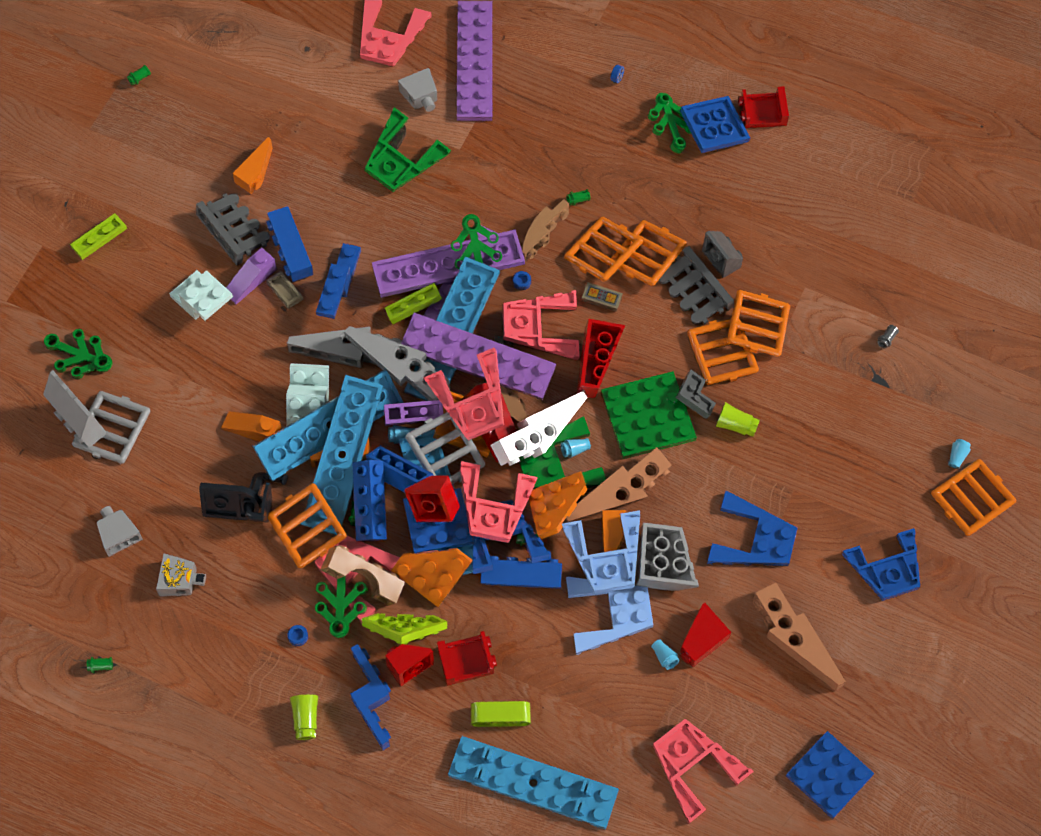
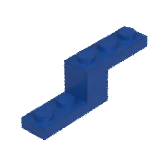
(338, 281)
(371, 696)

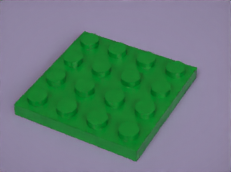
(648, 415)

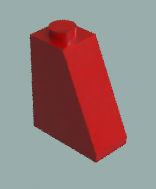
(704, 636)

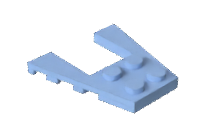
(609, 569)
(628, 609)

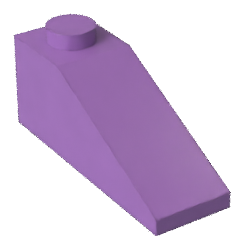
(251, 275)
(411, 412)

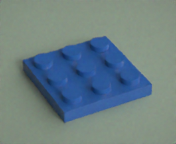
(714, 124)
(439, 535)
(829, 774)

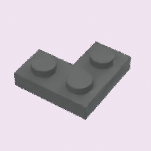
(691, 395)

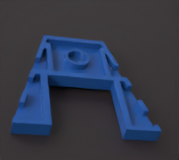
(772, 538)
(534, 546)

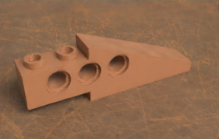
(605, 494)
(810, 650)

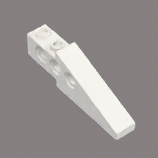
(549, 420)

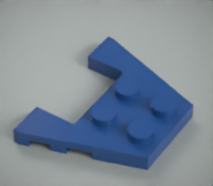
(892, 574)

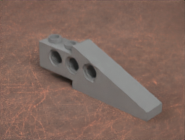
(331, 347)
(384, 353)

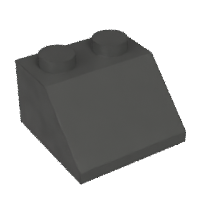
(721, 253)

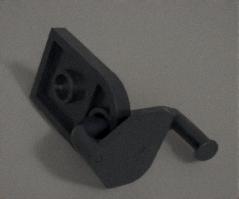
(239, 501)

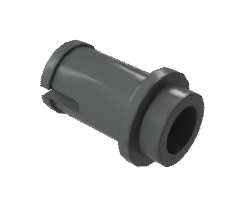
(885, 340)

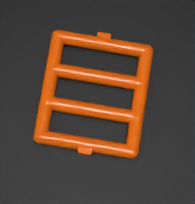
(614, 265)
(660, 269)
(782, 321)
(704, 364)
(966, 474)
(282, 530)

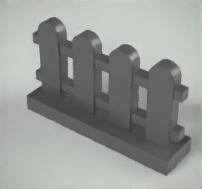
(231, 239)
(704, 291)

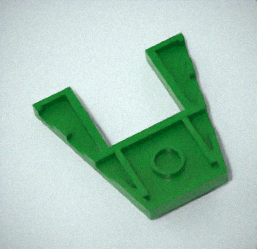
(391, 166)
(548, 467)

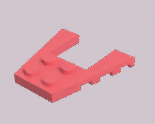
(383, 45)
(523, 323)
(479, 412)
(491, 518)
(383, 558)
(683, 749)

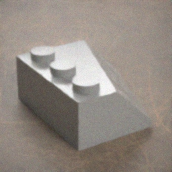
(71, 410)
(664, 559)

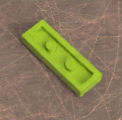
(98, 236)
(413, 303)

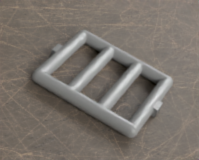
(136, 426)
(420, 452)

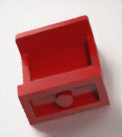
(764, 109)
(466, 658)

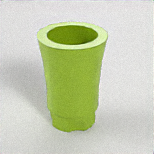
(737, 420)
(304, 716)

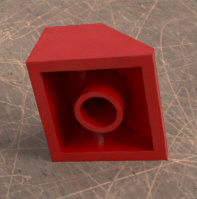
(433, 499)
(408, 661)

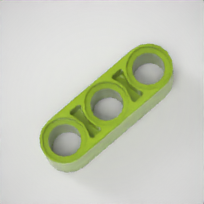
(500, 714)

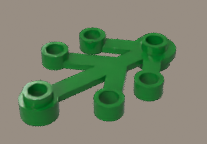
(664, 102)
(475, 245)
(80, 355)
(340, 603)

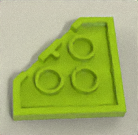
(404, 626)

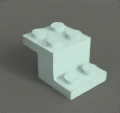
(201, 295)
(306, 390)

